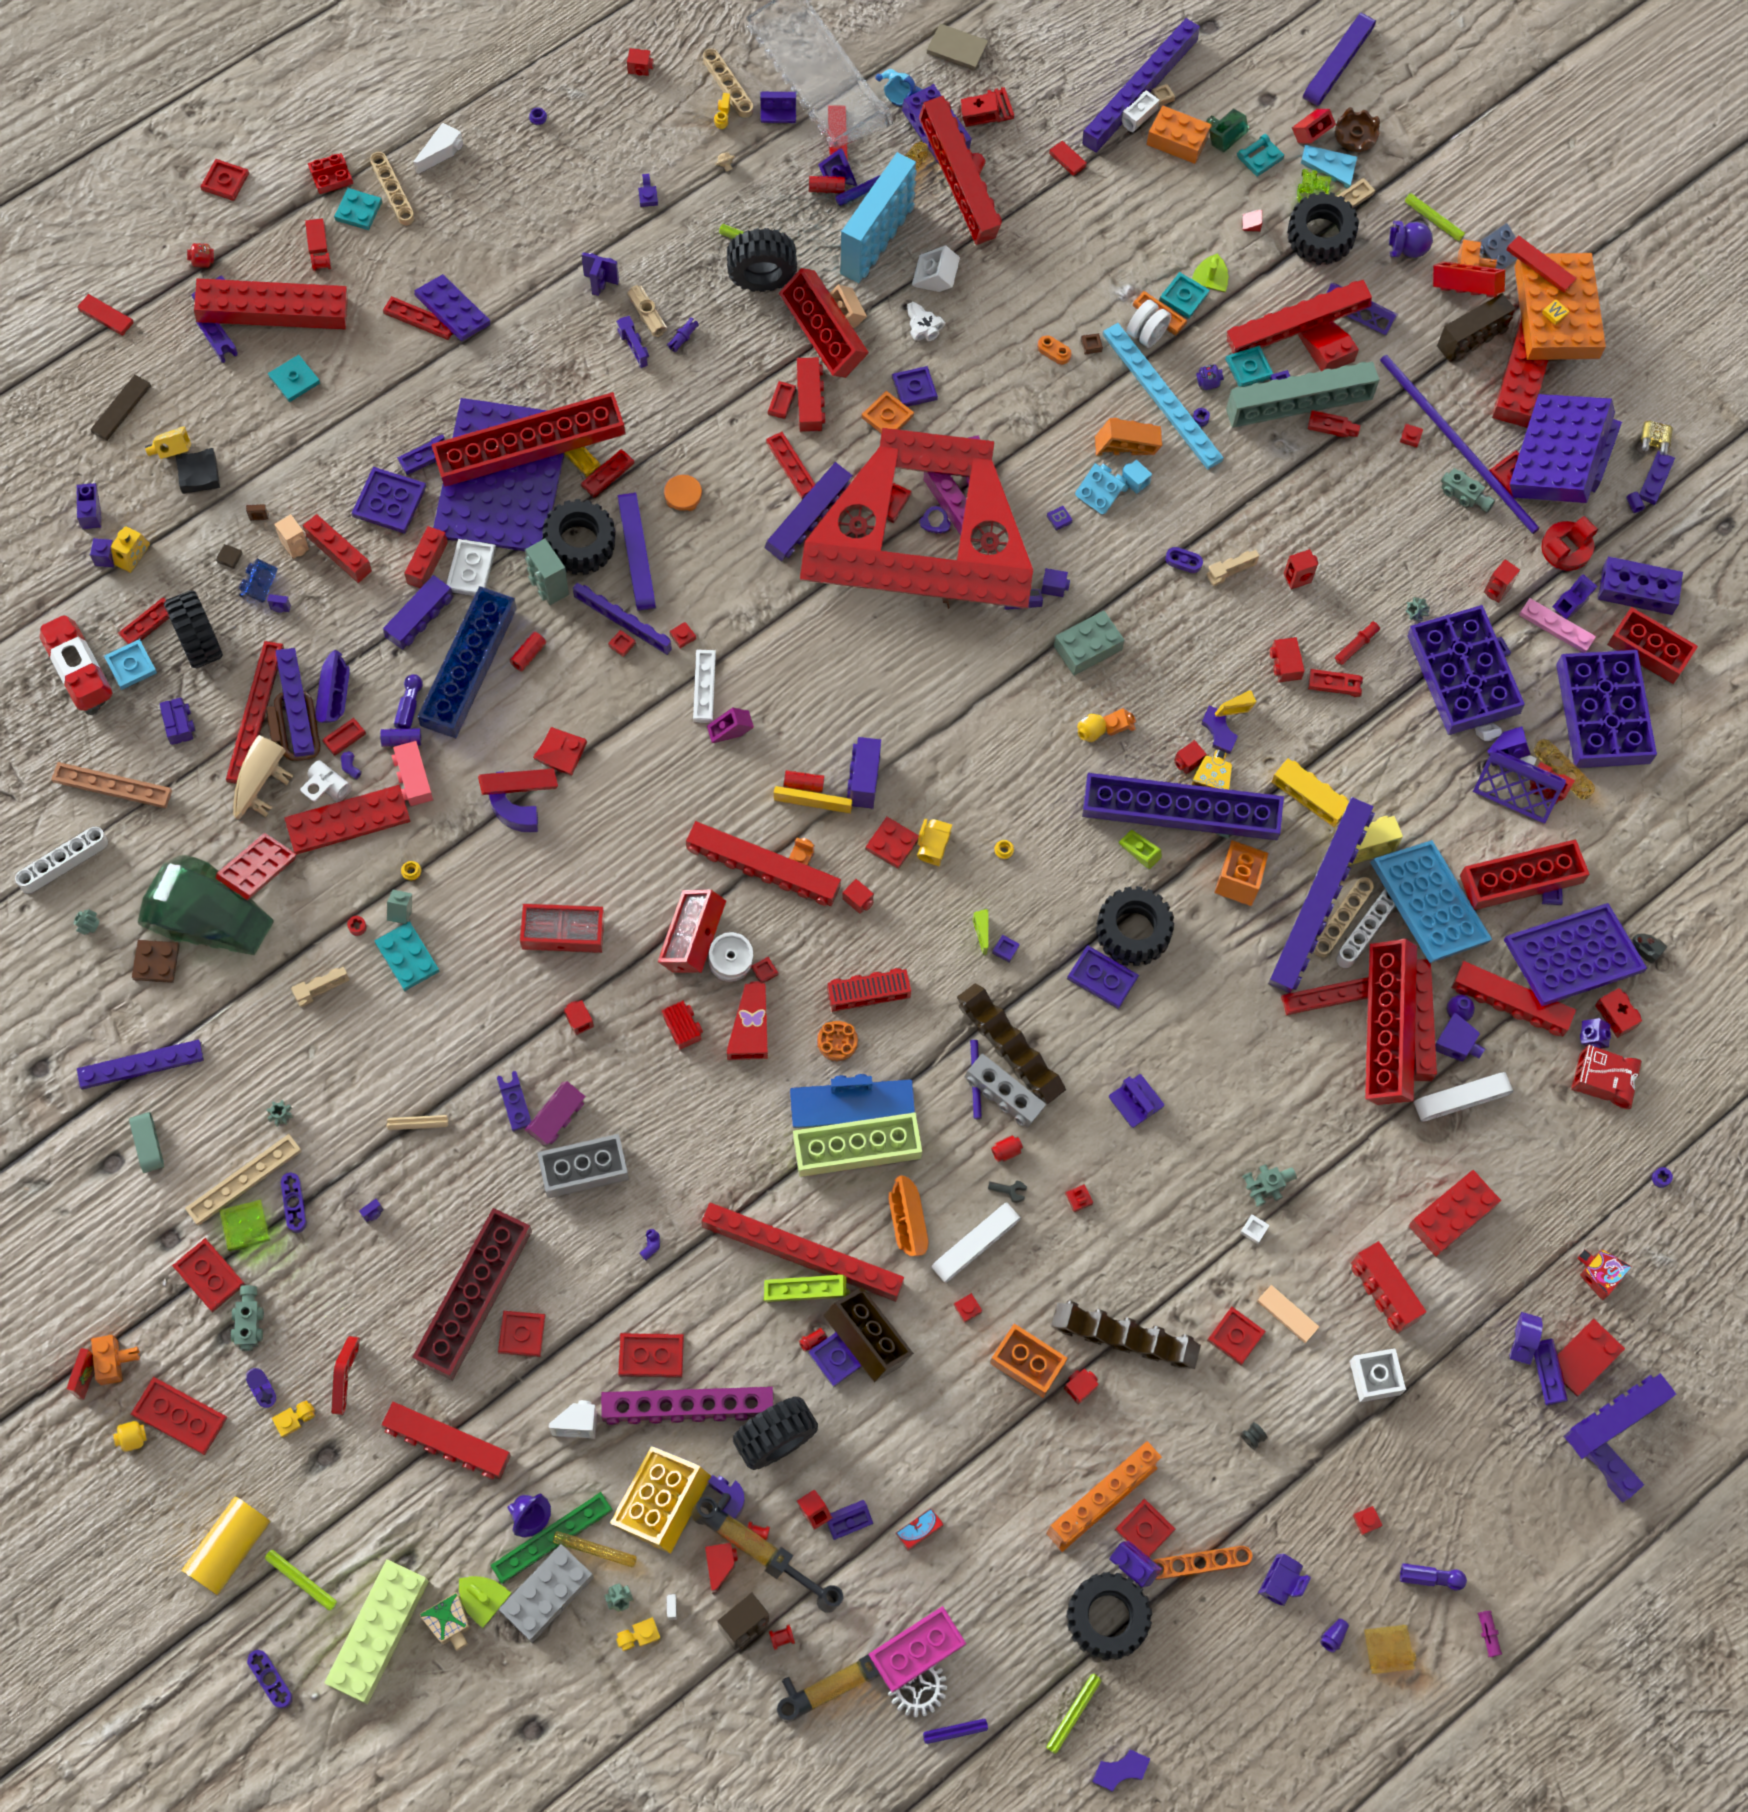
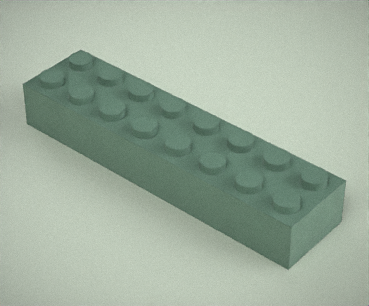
(1302, 394)

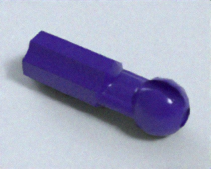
(408, 703)
(1430, 1576)

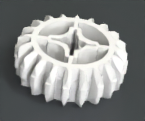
(916, 1700)

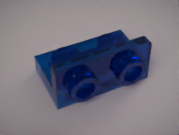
(258, 580)

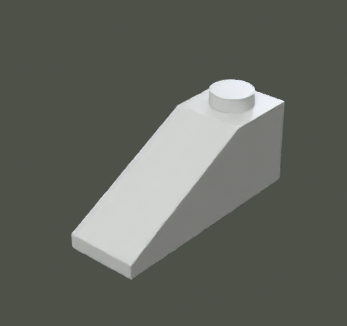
(439, 148)

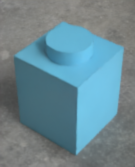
(1137, 476)

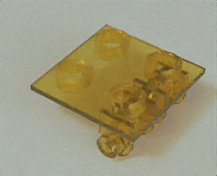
(1389, 1649)

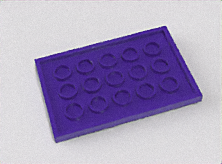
(1575, 954)

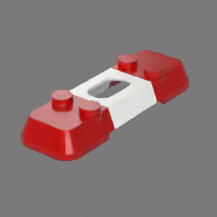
(83, 682)

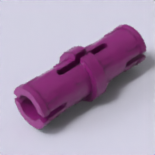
(1489, 1633)

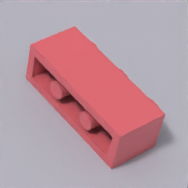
(412, 774)

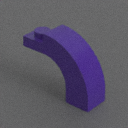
(513, 816)

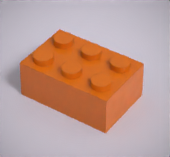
(1178, 134)
(1028, 1360)

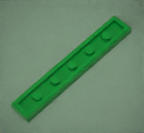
(543, 1544)

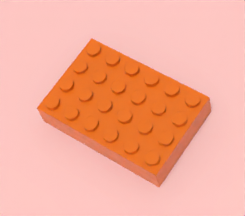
(1581, 331)

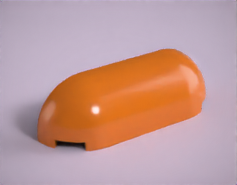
(908, 1217)

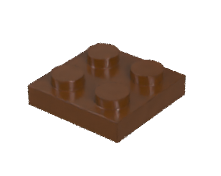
(155, 961)

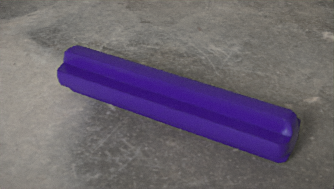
(856, 191)
(955, 1731)

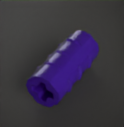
(397, 737)

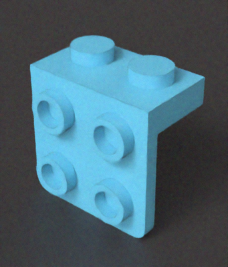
(1101, 488)

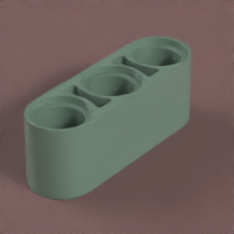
(146, 1142)

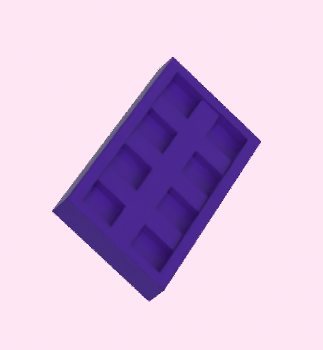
(452, 307)

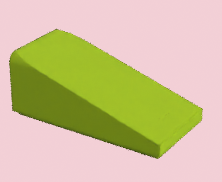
(1141, 849)
(980, 923)

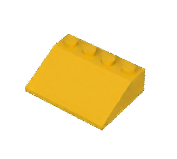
(661, 1499)

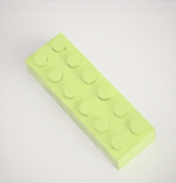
(857, 1144)
(376, 1632)

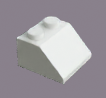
(936, 269)
(576, 1421)

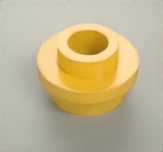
(1004, 844)
(408, 866)

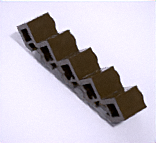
(1010, 1044)
(1126, 1335)

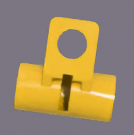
(933, 841)

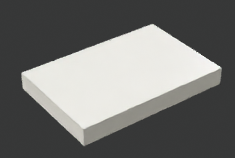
(470, 566)

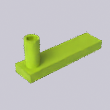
(805, 1288)

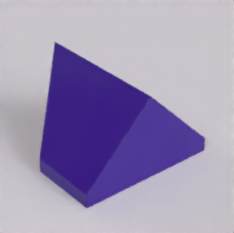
(838, 166)

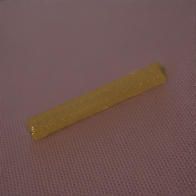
(594, 1549)

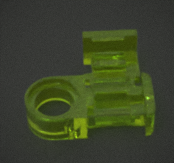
(1311, 182)

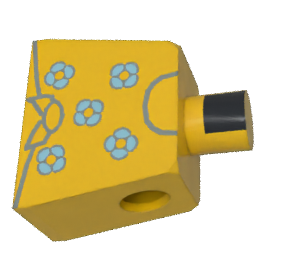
(177, 442)
(128, 548)
(1214, 772)

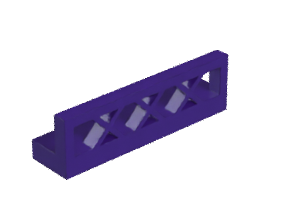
(1375, 308)

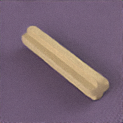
(417, 1122)

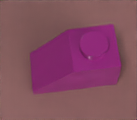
(730, 725)

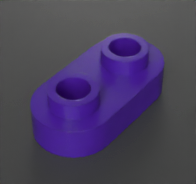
(1184, 560)

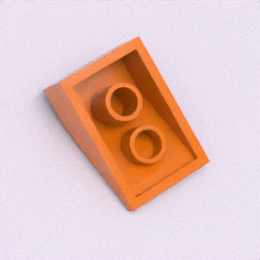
(1241, 873)

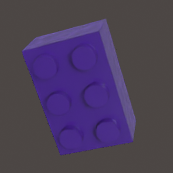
(864, 772)

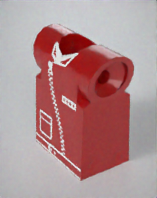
(1606, 1076)

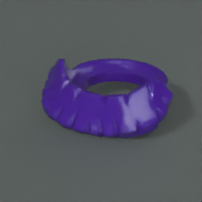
(944, 526)

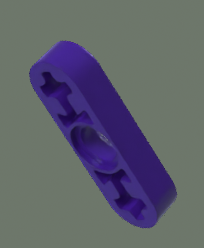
(301, 1215)
(256, 1668)

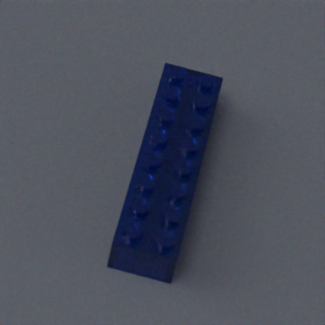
(467, 662)

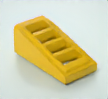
(1237, 705)

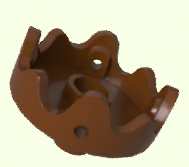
(1361, 122)

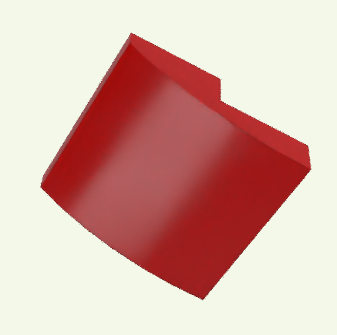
(330, 173)

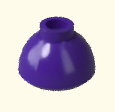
(1462, 1006)

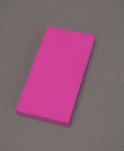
(917, 1649)

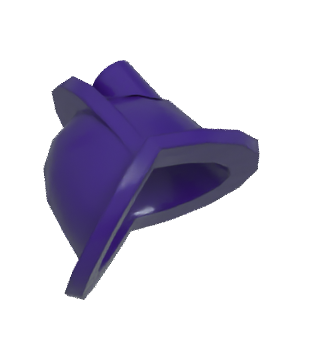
(529, 1514)

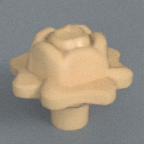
(725, 160)

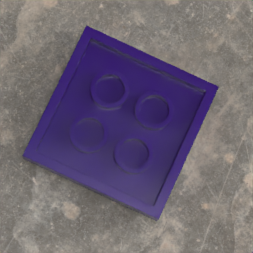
(389, 500)

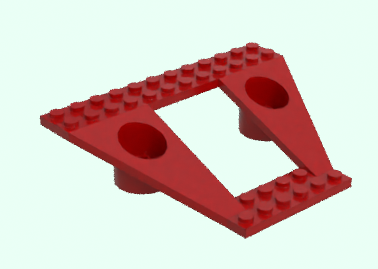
(973, 577)

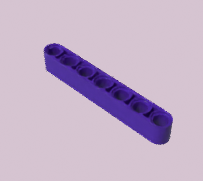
(1339, 59)
(636, 551)

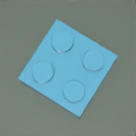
(130, 664)

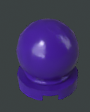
(1411, 240)

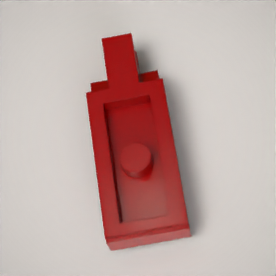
(1332, 424)

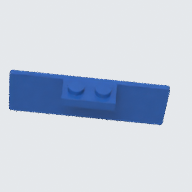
(850, 1101)

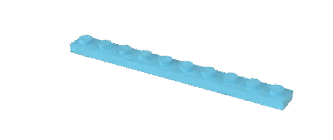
(1163, 396)

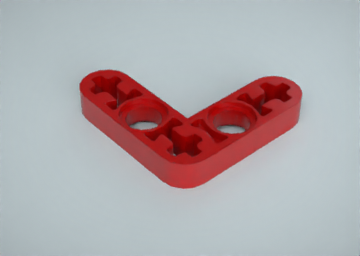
(340, 1375)

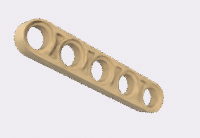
(727, 75)
(395, 195)
(1345, 908)

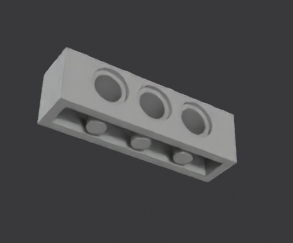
(1001, 1080)

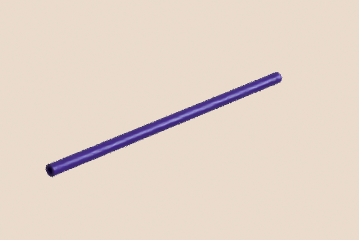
(1459, 444)

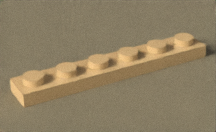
(243, 1179)

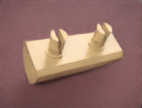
(257, 767)

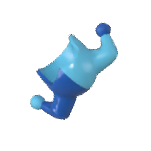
(898, 87)

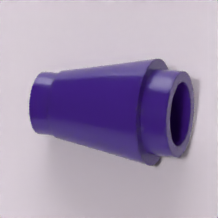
(1334, 1636)

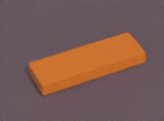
(1177, 322)

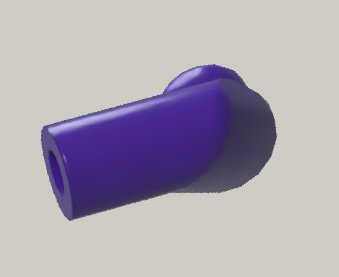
(347, 765)
(653, 1244)

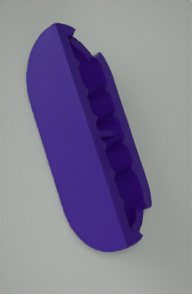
(332, 688)

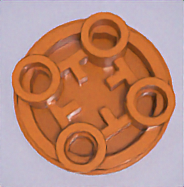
(683, 492)
(837, 1040)

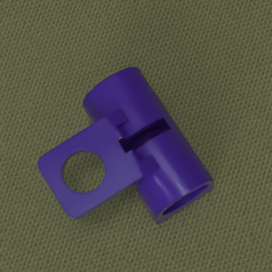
(1284, 1580)

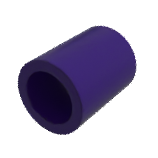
(1635, 502)

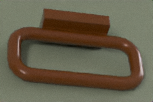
(278, 731)

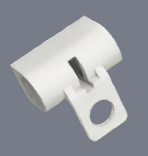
(1139, 111)
(327, 781)

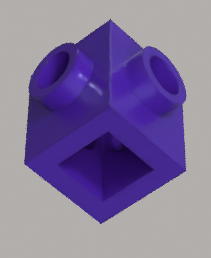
(1595, 1033)

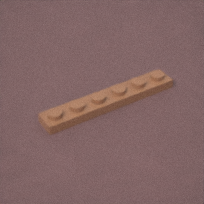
(111, 785)

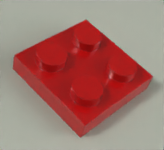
(892, 842)

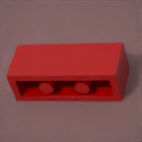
(426, 557)

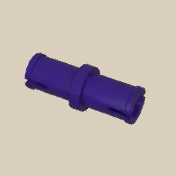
(683, 334)

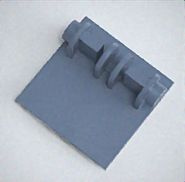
(1496, 245)

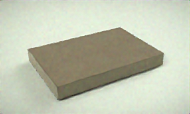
(957, 46)

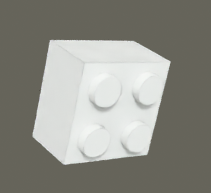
(1377, 1375)

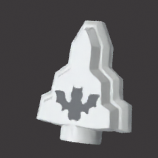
(923, 323)

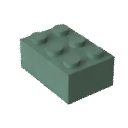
(546, 572)
(1089, 643)

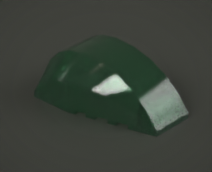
(198, 909)

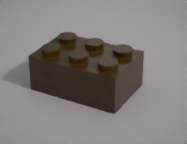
(744, 1621)

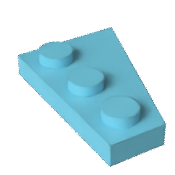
(1331, 163)

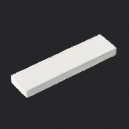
(704, 686)

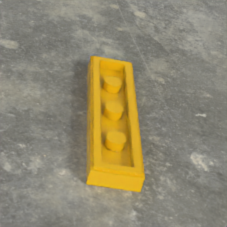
(812, 799)

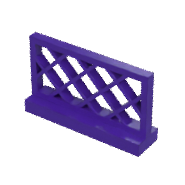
(1527, 770)

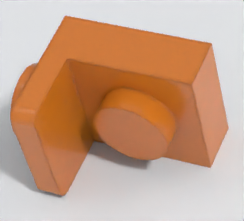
(802, 851)

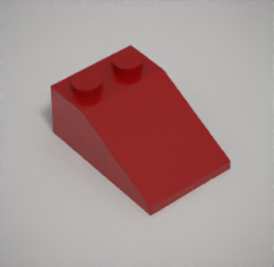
(1329, 346)
(1587, 1356)

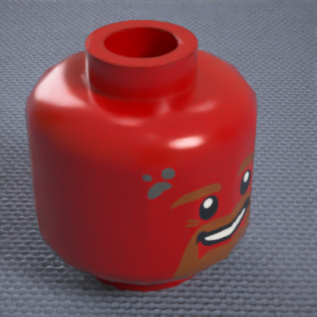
(200, 255)

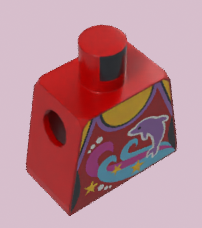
(1602, 1271)

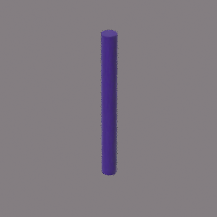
(976, 1092)

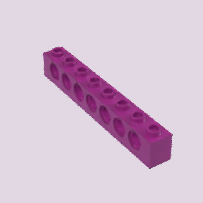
(719, 1396)

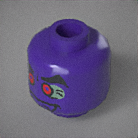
(1209, 377)

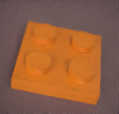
(887, 413)

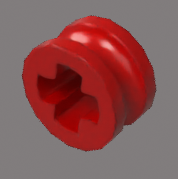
(361, 930)

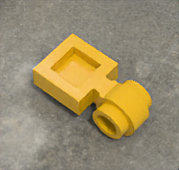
(721, 117)
(288, 1421)
(645, 1633)

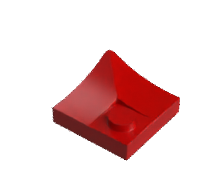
(561, 751)

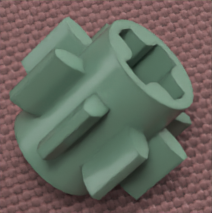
(1417, 609)
(86, 921)
(279, 1107)
(618, 1597)

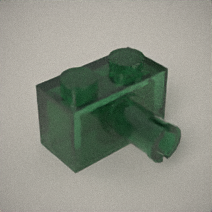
(1228, 130)

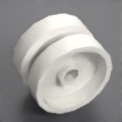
(1148, 323)
(724, 967)

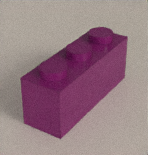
(555, 1113)

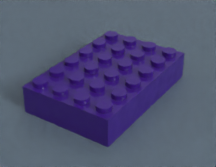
(1562, 448)
(1465, 670)
(1606, 709)

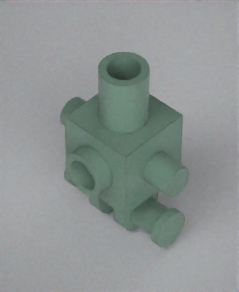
(1270, 1183)

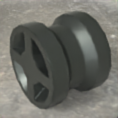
(1254, 1435)

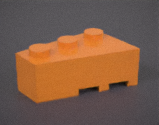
(1128, 436)

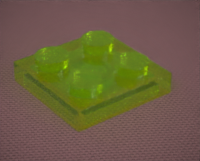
(244, 1225)

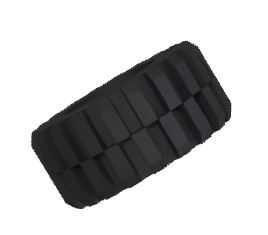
(1318, 248)
(761, 259)
(580, 515)
(193, 629)
(1137, 902)
(775, 1433)
(1130, 1595)

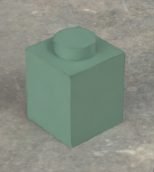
(399, 906)

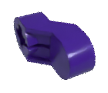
(266, 1397)

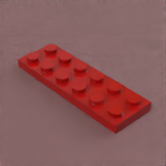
(347, 819)

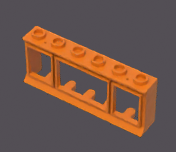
(1104, 1496)

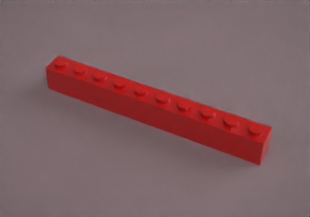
(802, 1251)

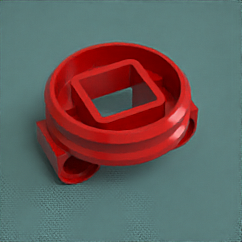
(1557, 552)

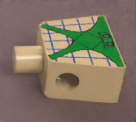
(448, 1621)

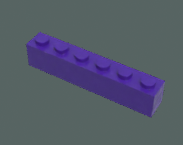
(808, 511)
(1620, 1416)

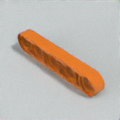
(1208, 1556)

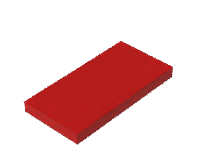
(179, 1416)

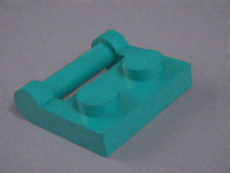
(1263, 160)

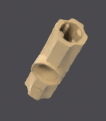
(642, 304)

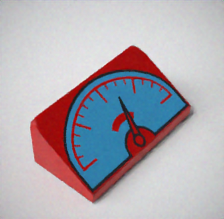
(919, 1529)

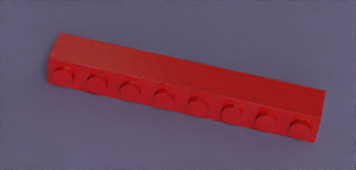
(1300, 317)
(763, 864)

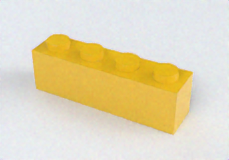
(1310, 792)

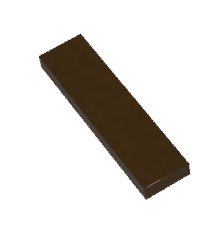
(120, 407)

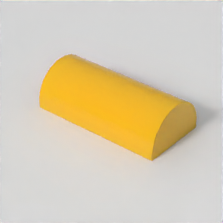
(226, 1545)

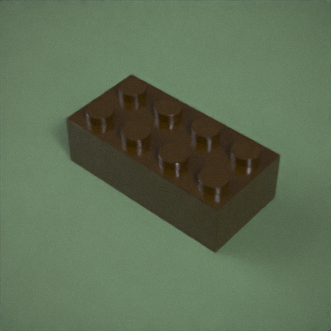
(1476, 327)
(868, 1334)

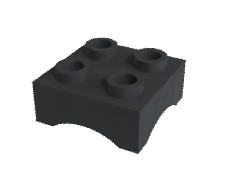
(197, 471)

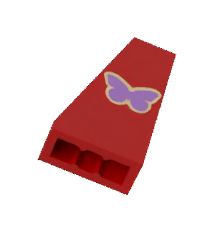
(750, 1025)

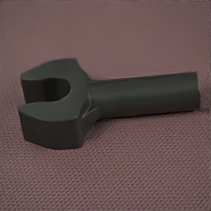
(1009, 1190)

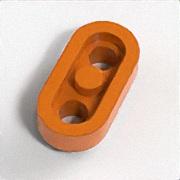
(1053, 350)

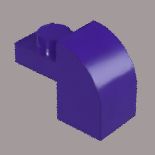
(1575, 597)
(1528, 1336)
(737, 1501)

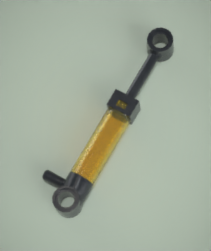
(759, 1549)
(827, 1688)

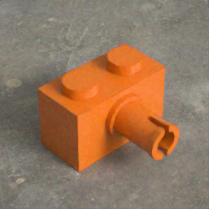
(1470, 254)
(108, 1359)

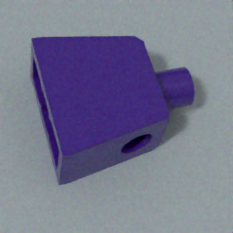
(1459, 1040)

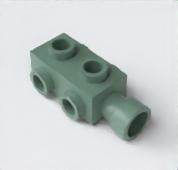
(1466, 490)
(247, 1322)

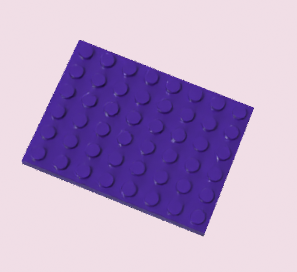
(504, 505)

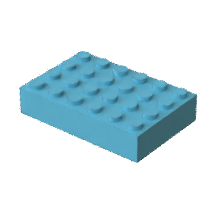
(878, 218)

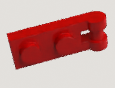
(1335, 682)

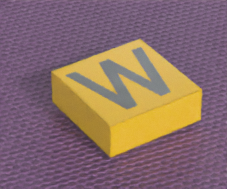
(1555, 312)

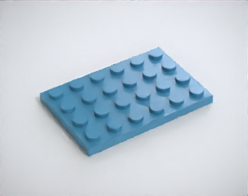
(1431, 901)

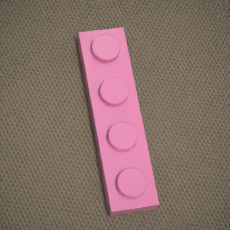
(1557, 625)

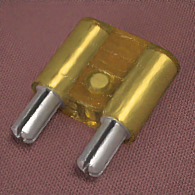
(1656, 435)

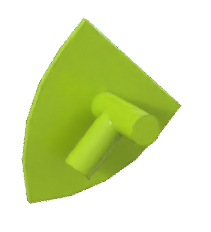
(1212, 273)
(482, 1597)

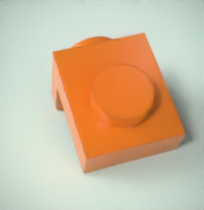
(1119, 721)

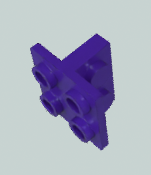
(778, 107)
(600, 271)
(1136, 1100)

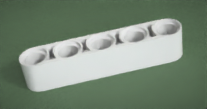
(57, 868)
(1364, 934)
(1463, 1096)
(976, 1242)

